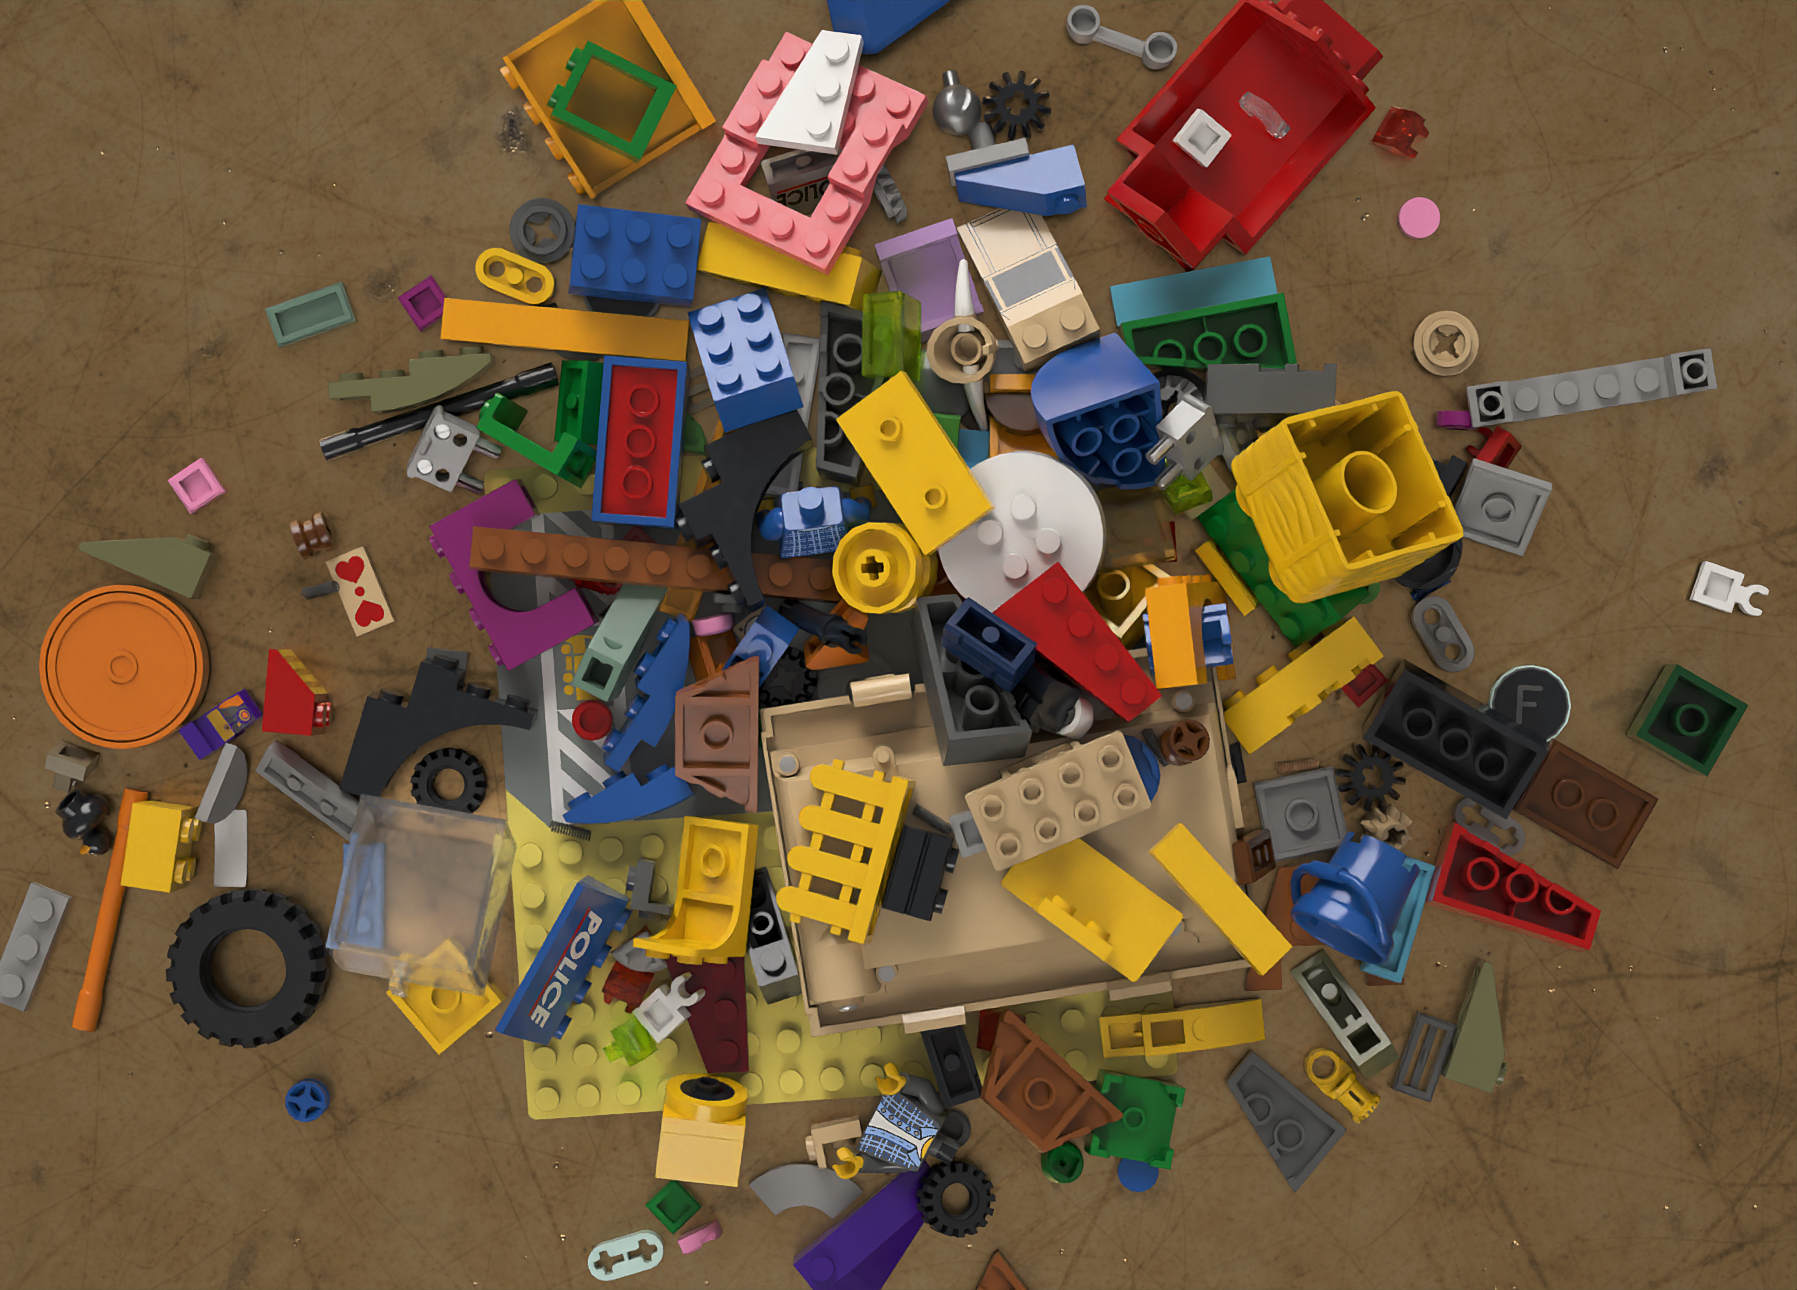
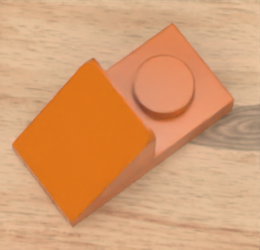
(821, 656)

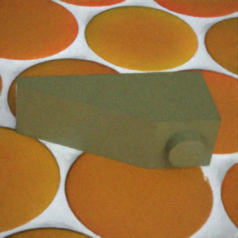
(165, 561)
(1345, 1014)
(1478, 1041)

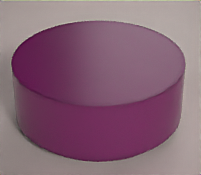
(1454, 420)

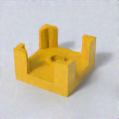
(444, 1013)

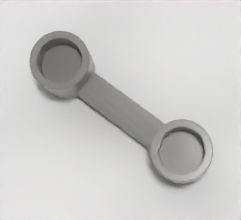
(1155, 53)

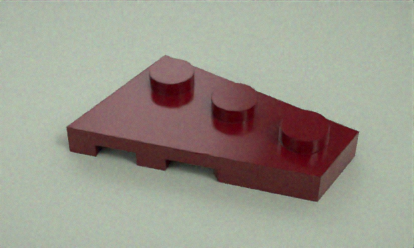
(721, 1015)

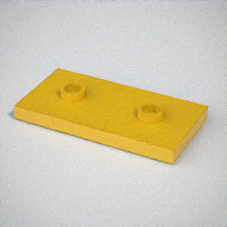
(915, 463)

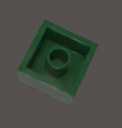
(1687, 719)

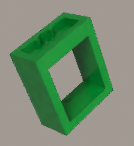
(562, 95)

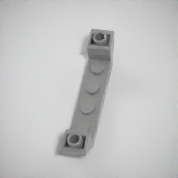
(1591, 388)

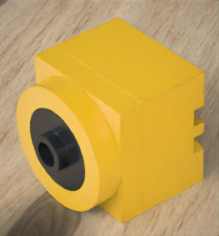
(702, 1129)

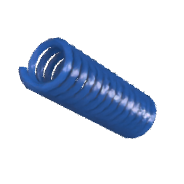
(1427, 592)

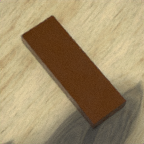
(1254, 856)

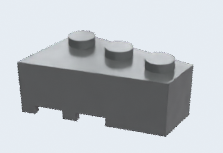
(1266, 394)

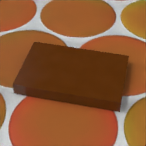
(1585, 804)

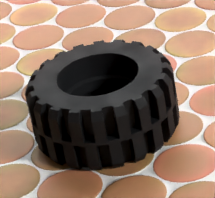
(194, 978)

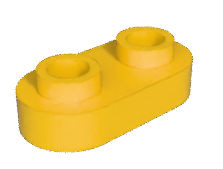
(515, 277)

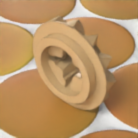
(1464, 347)

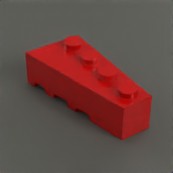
(1079, 642)
(1497, 890)

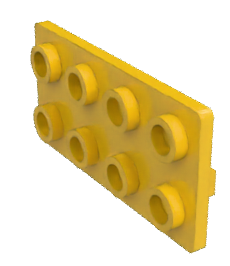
(1095, 905)

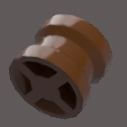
(313, 535)
(1193, 738)

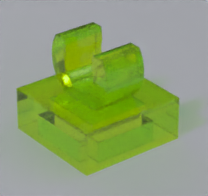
(630, 1041)

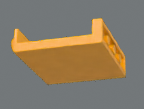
(603, 93)

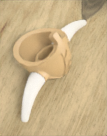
(964, 348)

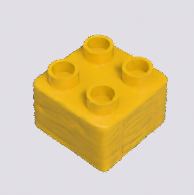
(1344, 497)

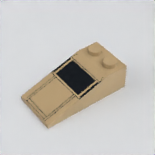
(1028, 285)

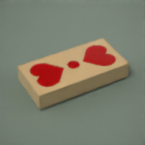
(360, 591)

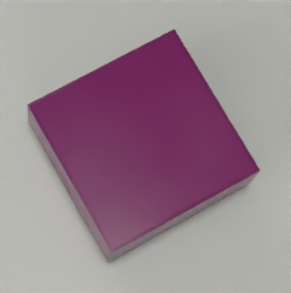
(424, 303)

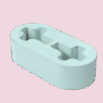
(624, 1245)

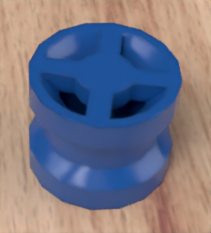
(300, 1099)

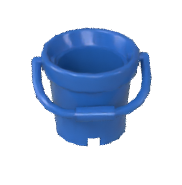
(1355, 898)

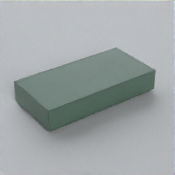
(310, 314)

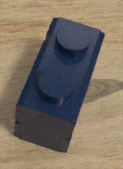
(989, 644)

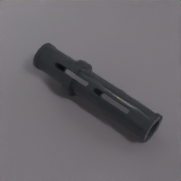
(830, 629)

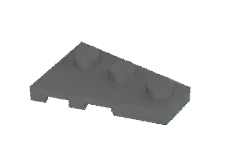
(1285, 1118)

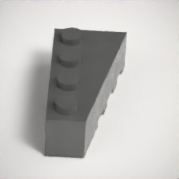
(839, 390)
(969, 711)

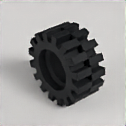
(455, 759)
(978, 1205)

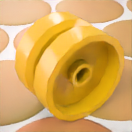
(882, 568)

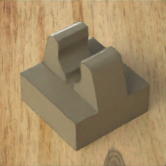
(70, 765)

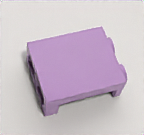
(927, 269)

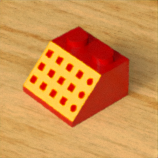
(293, 697)

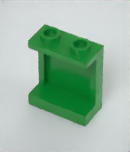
(570, 458)

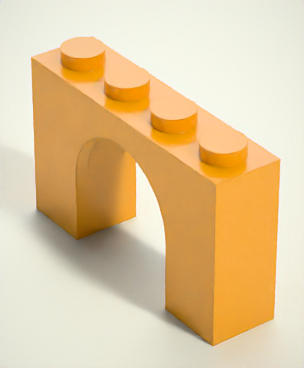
(1176, 629)

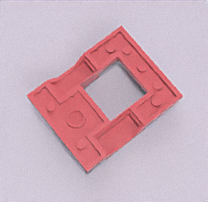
(876, 121)

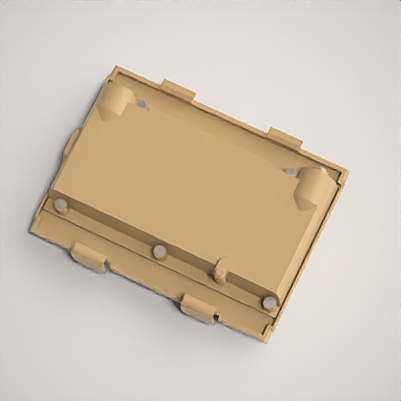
(987, 941)

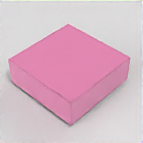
(197, 486)

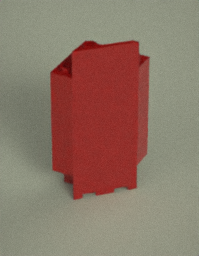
(1285, 53)

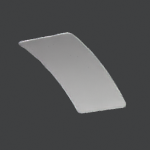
(231, 850)

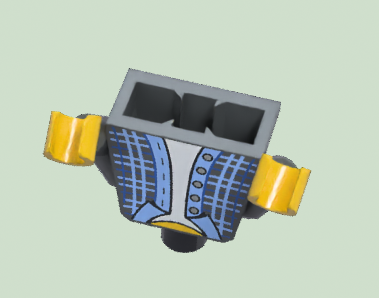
(901, 1129)

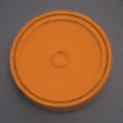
(124, 666)

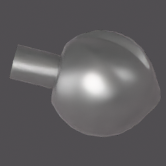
(956, 106)

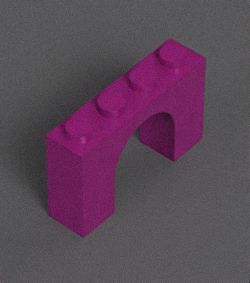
(514, 633)

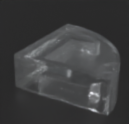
(1266, 113)

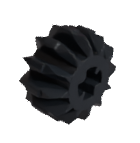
(1007, 95)
(1356, 778)

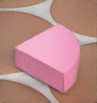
(693, 1239)

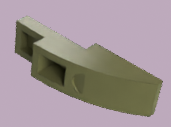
(430, 380)

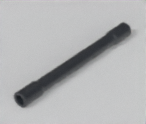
(357, 439)

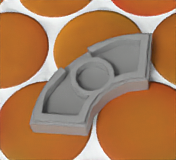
(805, 1185)

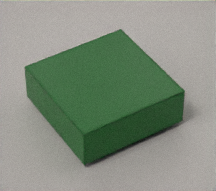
(674, 1205)

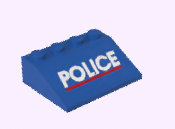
(564, 963)

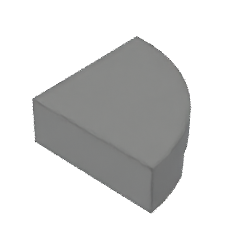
(635, 958)

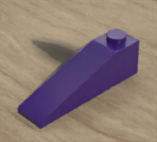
(868, 1240)

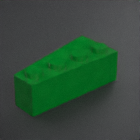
(1224, 333)

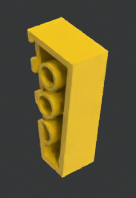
(1300, 684)

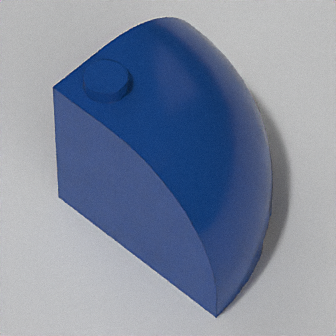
(1101, 412)

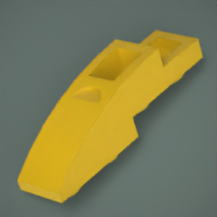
(1182, 1028)

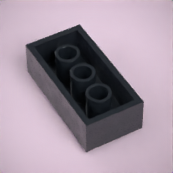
(1455, 739)

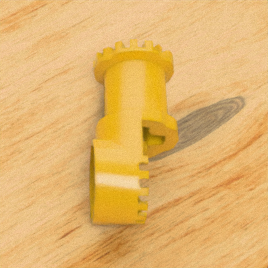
(1340, 1083)

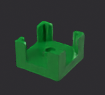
(1147, 1119)

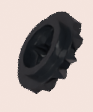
(803, 686)

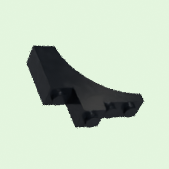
(725, 514)
(438, 704)

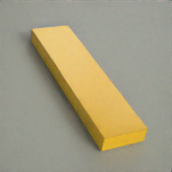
(1220, 899)

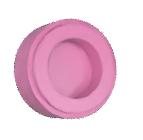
(1418, 218)
(713, 624)

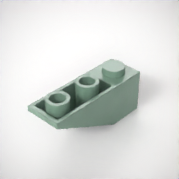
(618, 641)

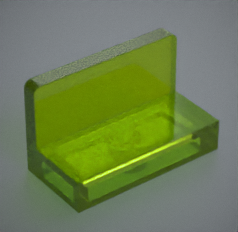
(891, 335)

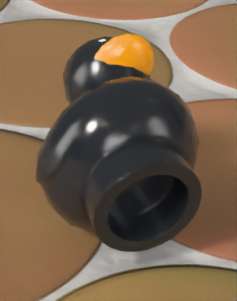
(81, 817)

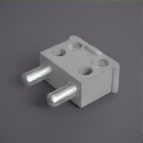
(1187, 440)
(441, 449)

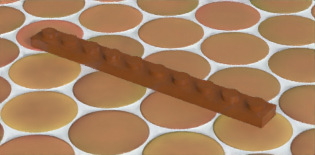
(643, 564)

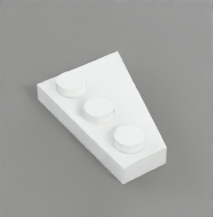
(817, 98)

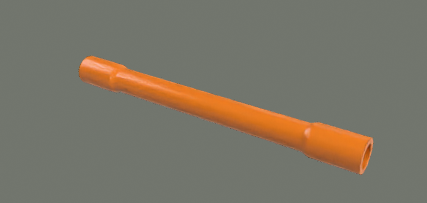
(91, 994)

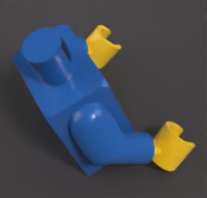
(814, 518)

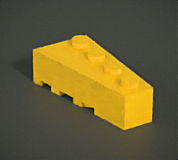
(752, 264)

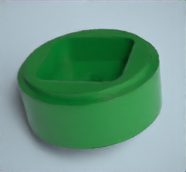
(1062, 1164)

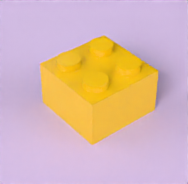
(160, 846)

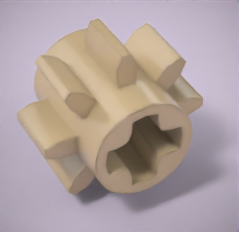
(1388, 826)

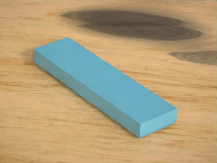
(1193, 290)

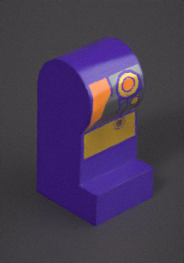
(221, 724)

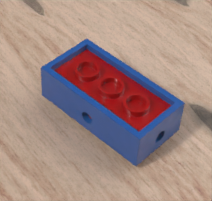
(640, 442)

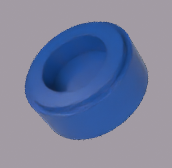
(1136, 1174)

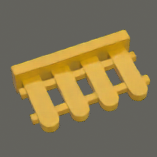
(851, 872)

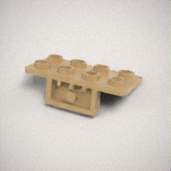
(1057, 798)

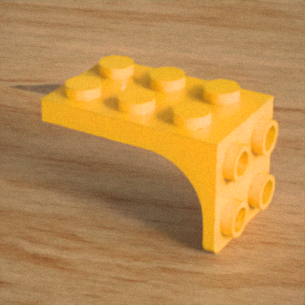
(711, 894)

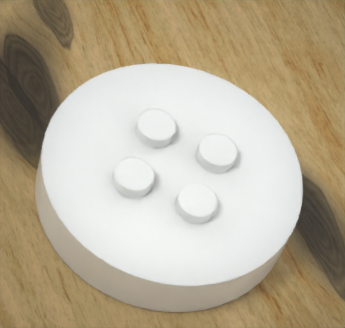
(1039, 518)

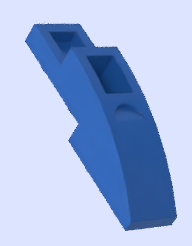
(659, 678)
(629, 799)

